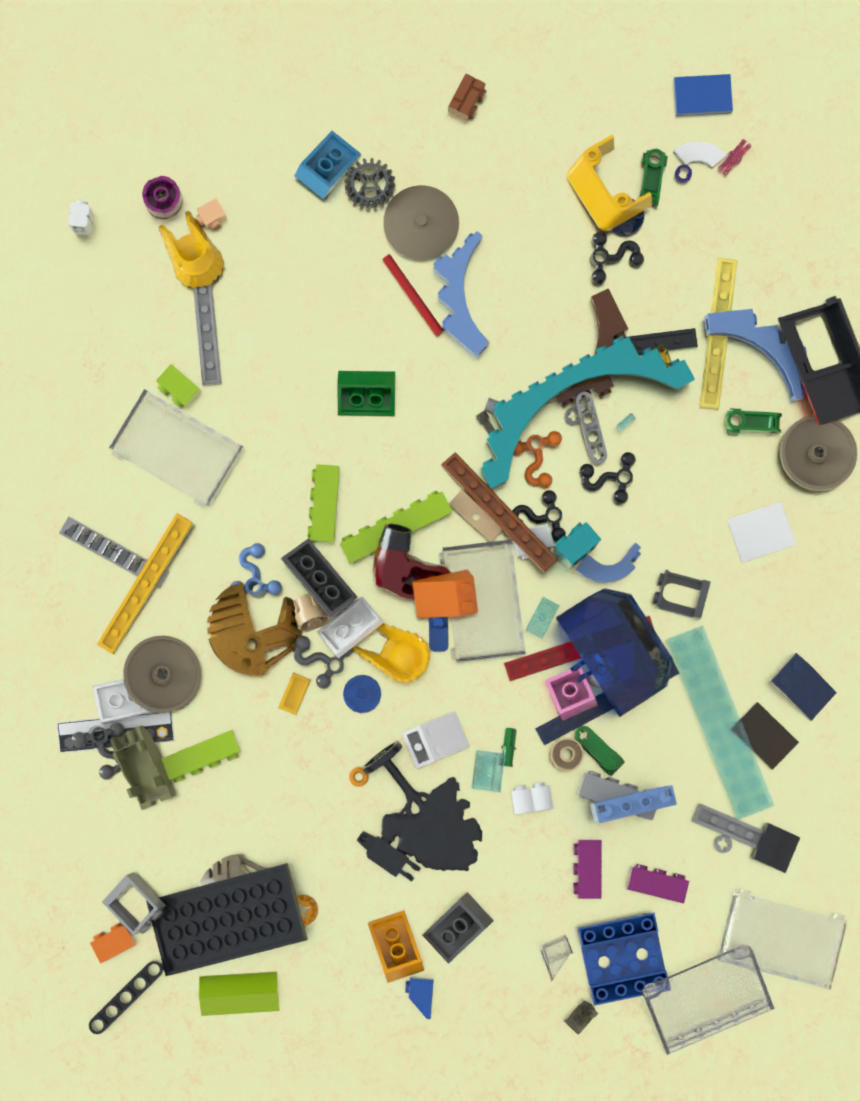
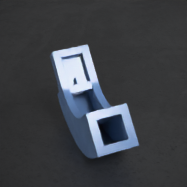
(605, 574)

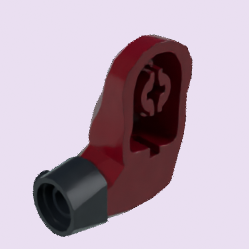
(395, 567)

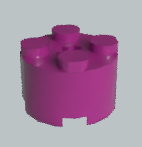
(157, 187)

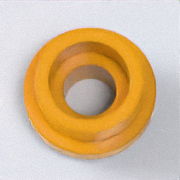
(352, 777)

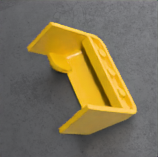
(604, 209)

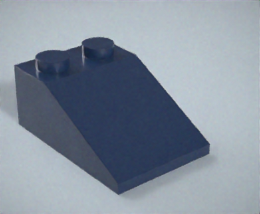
(802, 686)

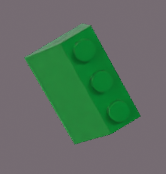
(366, 393)

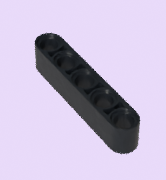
(117, 1001)

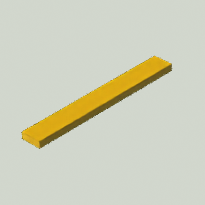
(145, 583)

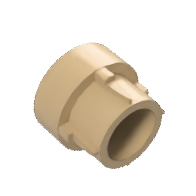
(309, 613)
(556, 754)

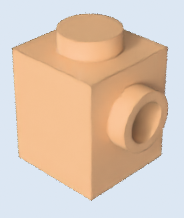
(211, 214)

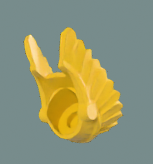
(193, 255)
(403, 655)

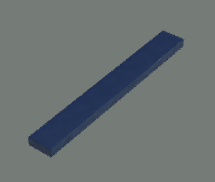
(556, 727)

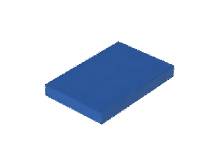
(703, 94)

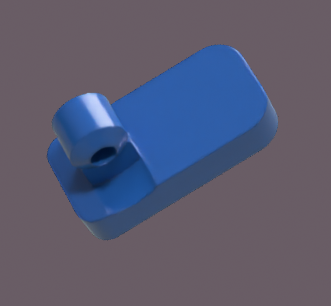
(438, 634)

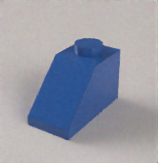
(420, 993)

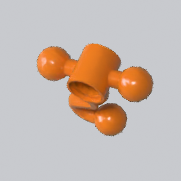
(544, 480)

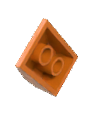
(445, 595)

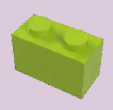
(178, 386)

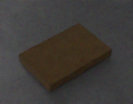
(767, 736)

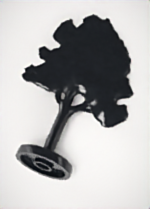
(438, 832)

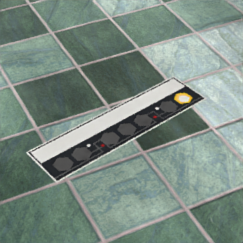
(157, 724)

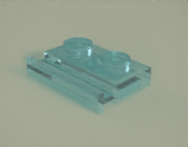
(488, 771)

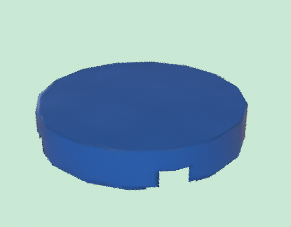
(362, 694)

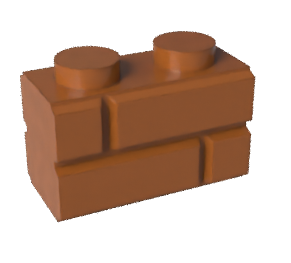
(467, 97)

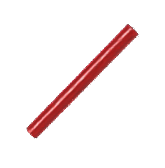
(413, 295)

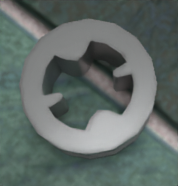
(569, 420)
(718, 847)

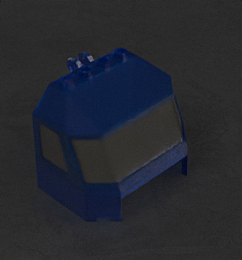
(617, 648)

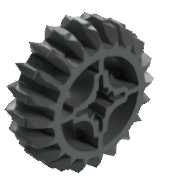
(360, 196)

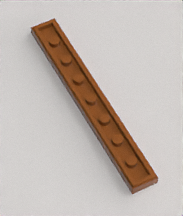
(500, 512)

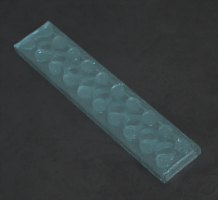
(720, 722)

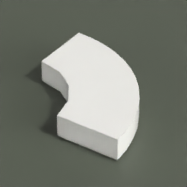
(699, 152)

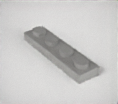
(727, 825)

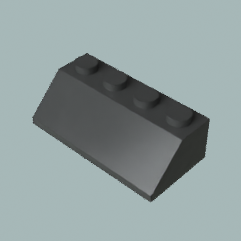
(319, 578)

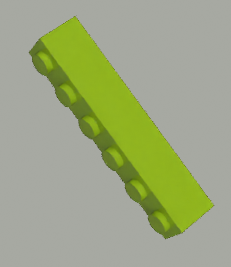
(416, 518)

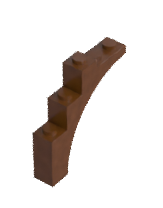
(610, 326)

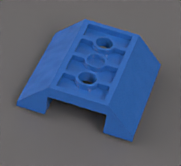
(619, 942)

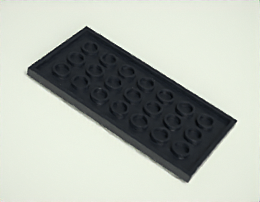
(228, 920)

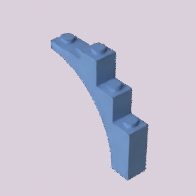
(460, 324)
(741, 325)

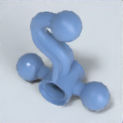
(273, 587)

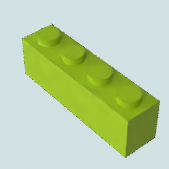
(325, 503)
(201, 755)

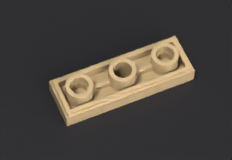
(467, 507)

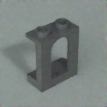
(663, 604)

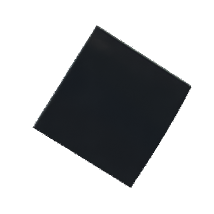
(776, 847)

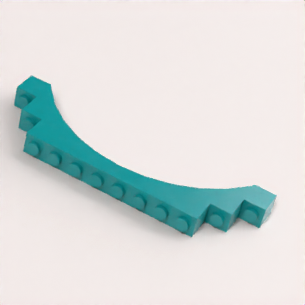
(614, 360)

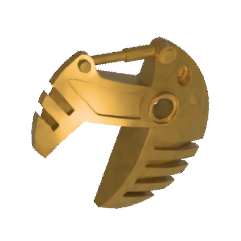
(233, 627)

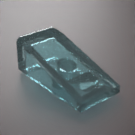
(542, 617)

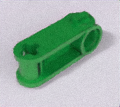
(653, 174)
(753, 422)
(605, 756)

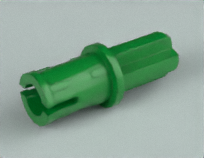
(509, 746)

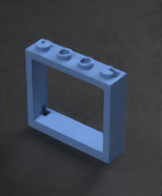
(633, 804)

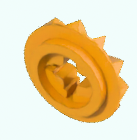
(312, 912)

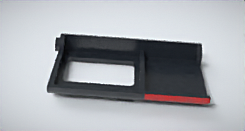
(834, 389)

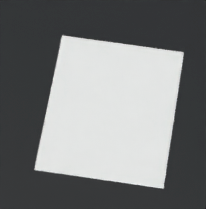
(761, 532)

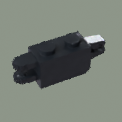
(385, 855)

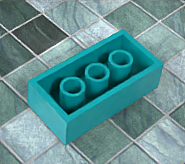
(574, 548)

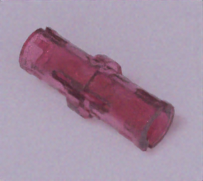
(734, 157)

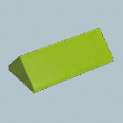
(238, 993)

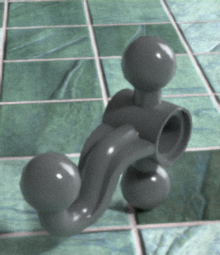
(323, 680)
(116, 730)

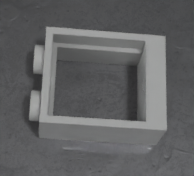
(122, 914)

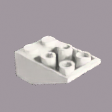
(435, 740)

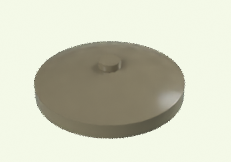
(421, 223)
(818, 455)
(161, 674)

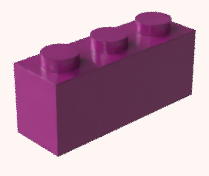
(588, 869)
(657, 883)

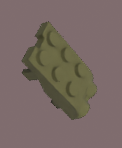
(142, 767)

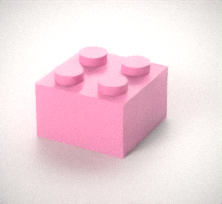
(569, 694)

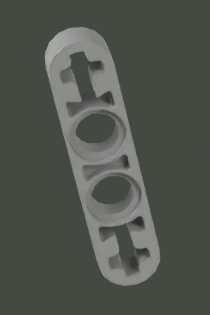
(593, 426)

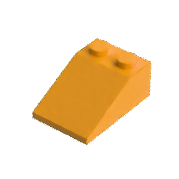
(396, 946)

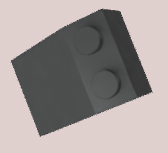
(457, 927)

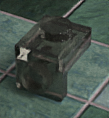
(581, 1016)

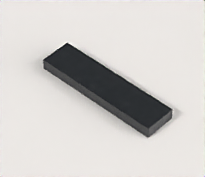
(671, 340)

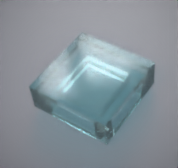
(628, 420)

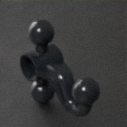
(600, 239)
(620, 496)
(548, 497)

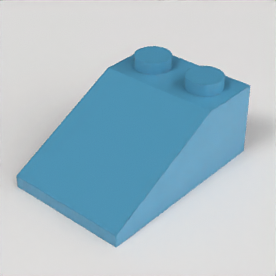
(327, 164)

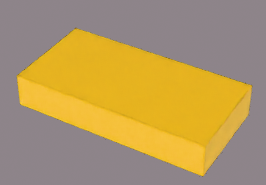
(294, 693)

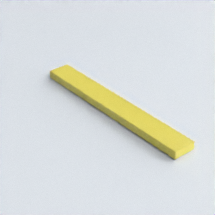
(717, 343)

